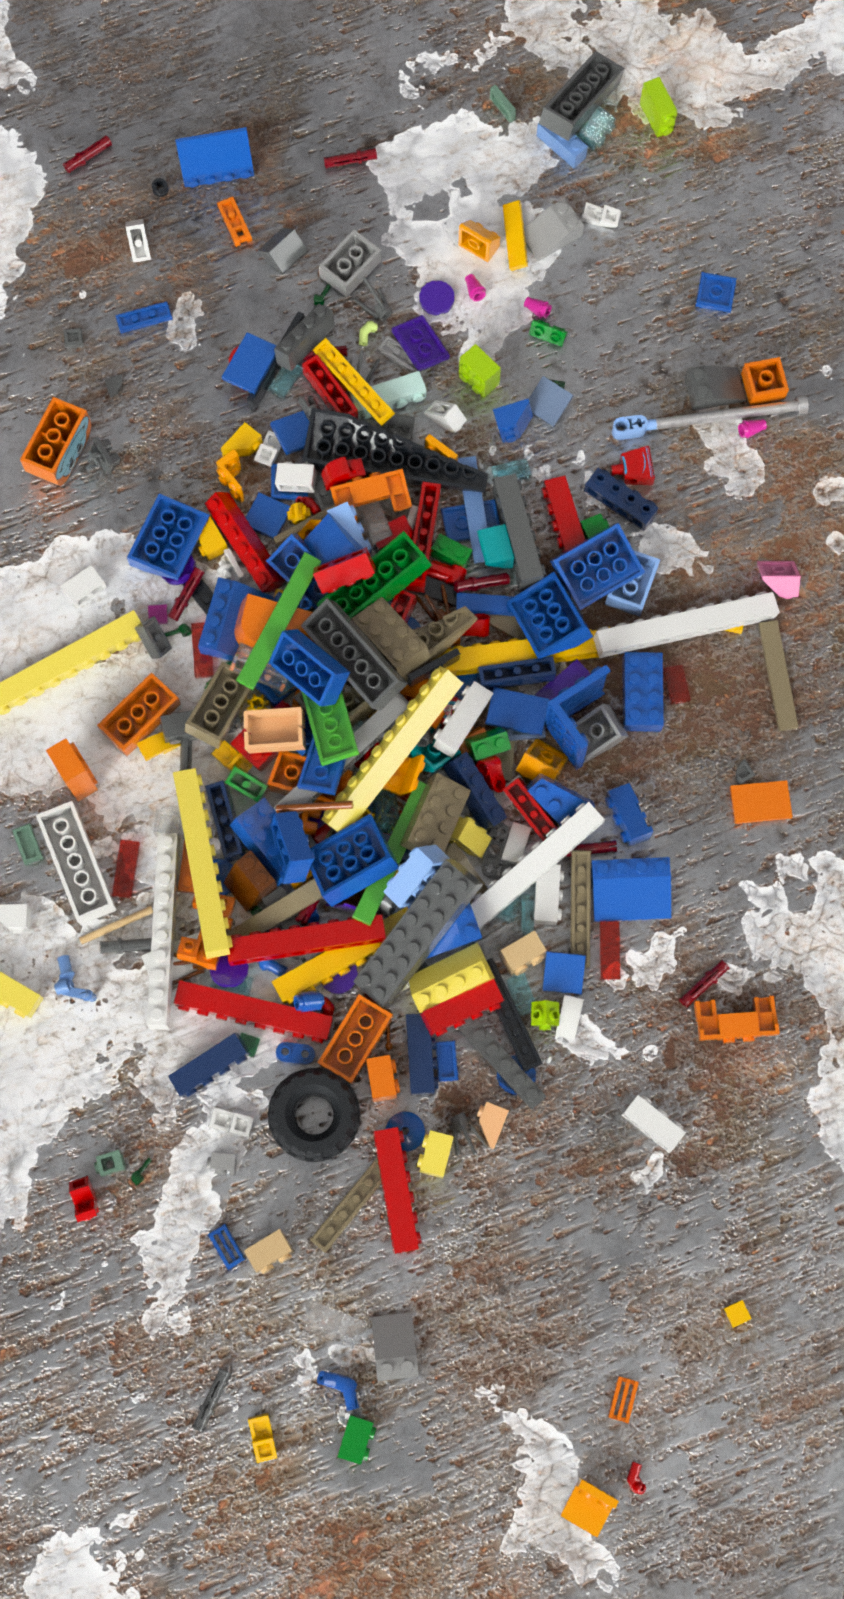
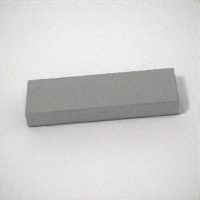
(392, 350)

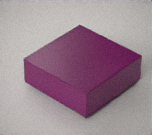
(160, 613)

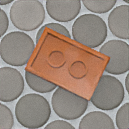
(760, 802)

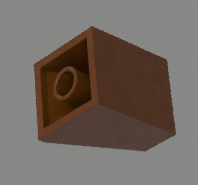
(249, 881)

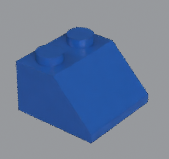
(513, 419)

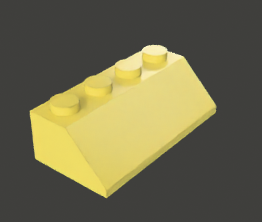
(450, 977)

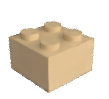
(522, 954)
(269, 1251)

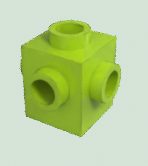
(545, 1014)

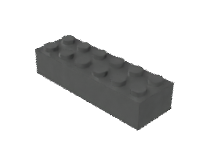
(581, 95)
(512, 513)
(347, 644)

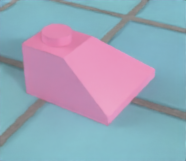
(781, 577)

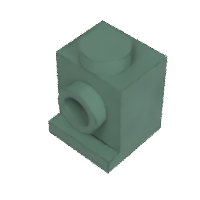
(102, 1160)

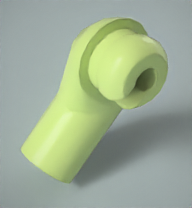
(369, 327)

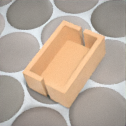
(274, 730)

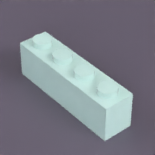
(396, 393)

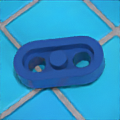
(295, 1052)

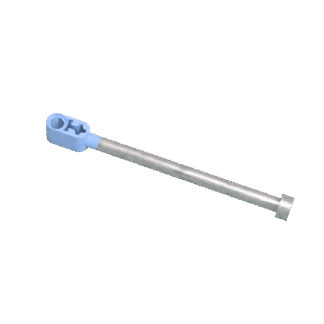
(799, 405)

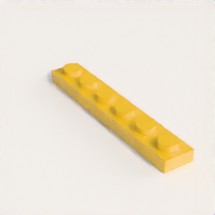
(353, 381)

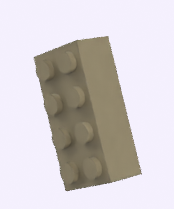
(392, 636)
(218, 707)
(436, 813)

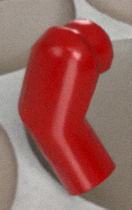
(310, 503)
(328, 1007)
(634, 1480)

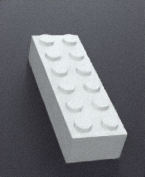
(76, 863)

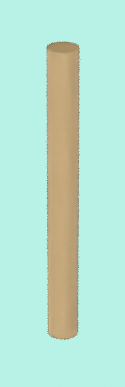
(116, 925)

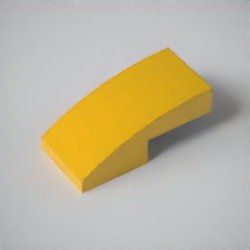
(154, 746)
(229, 756)
(262, 1437)

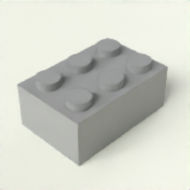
(350, 263)

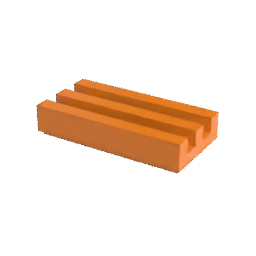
(631, 1400)

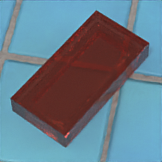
(676, 684)

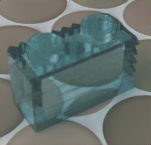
(596, 128)
(386, 811)

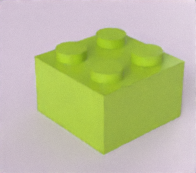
(479, 371)

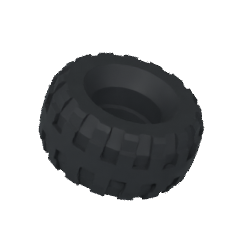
(292, 1092)

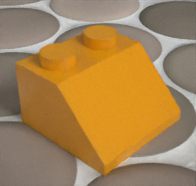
(478, 240)
(541, 759)

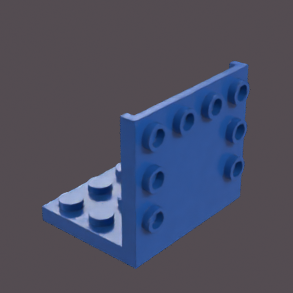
(567, 704)

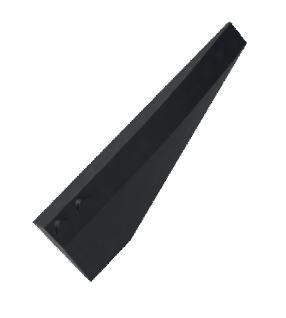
(342, 435)

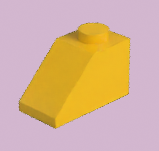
(243, 441)
(211, 541)

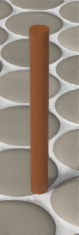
(315, 806)

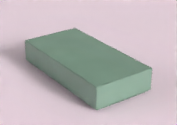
(502, 103)
(27, 844)

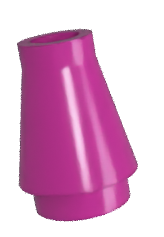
(475, 288)
(538, 307)
(751, 427)

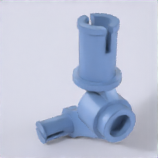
(65, 984)

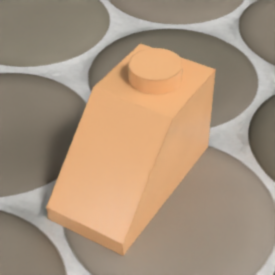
(491, 1122)

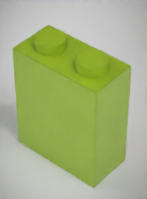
(658, 107)

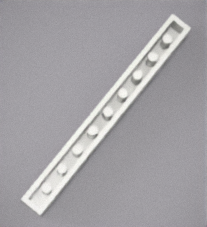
(685, 624)
(536, 864)
(163, 931)

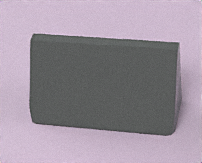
(153, 638)

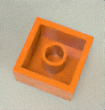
(764, 381)
(382, 1079)

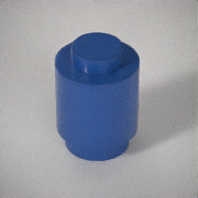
(308, 1001)

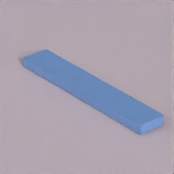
(474, 513)

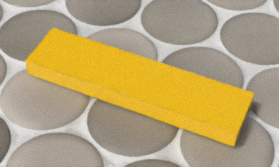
(515, 235)

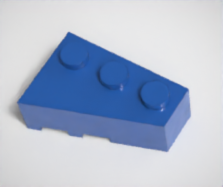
(555, 797)
(628, 815)
(293, 846)

